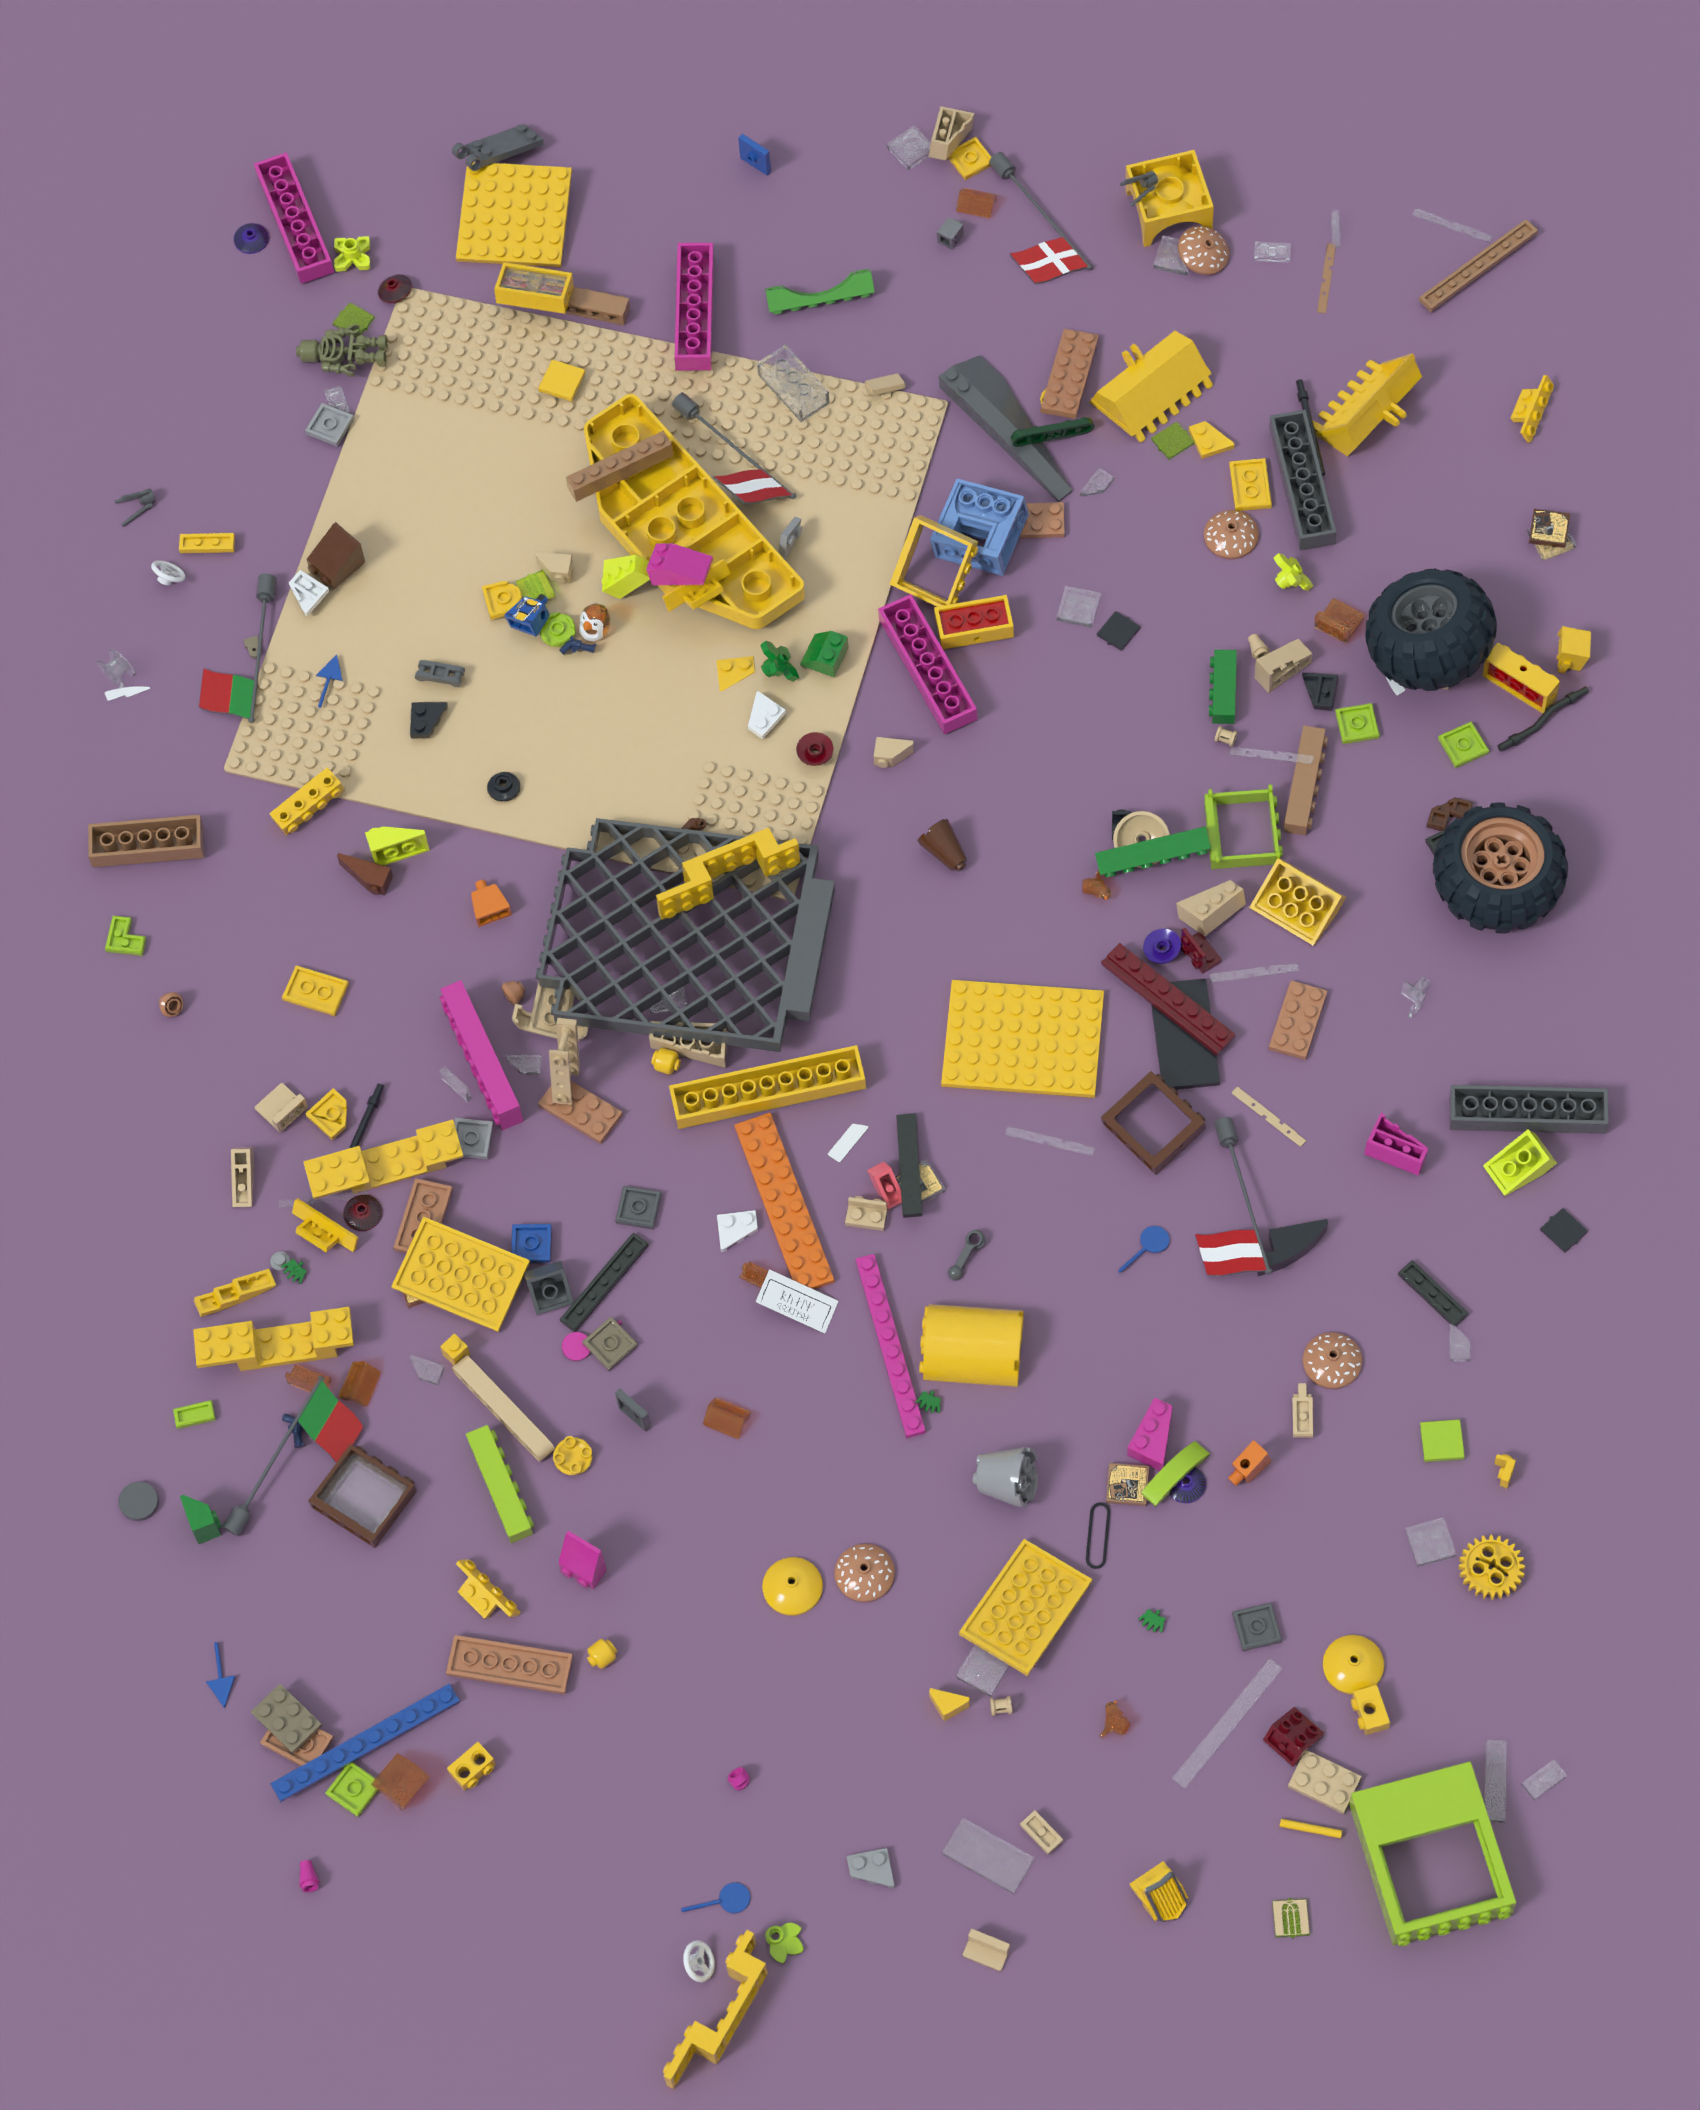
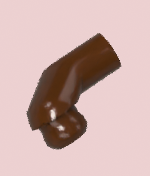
(695, 824)

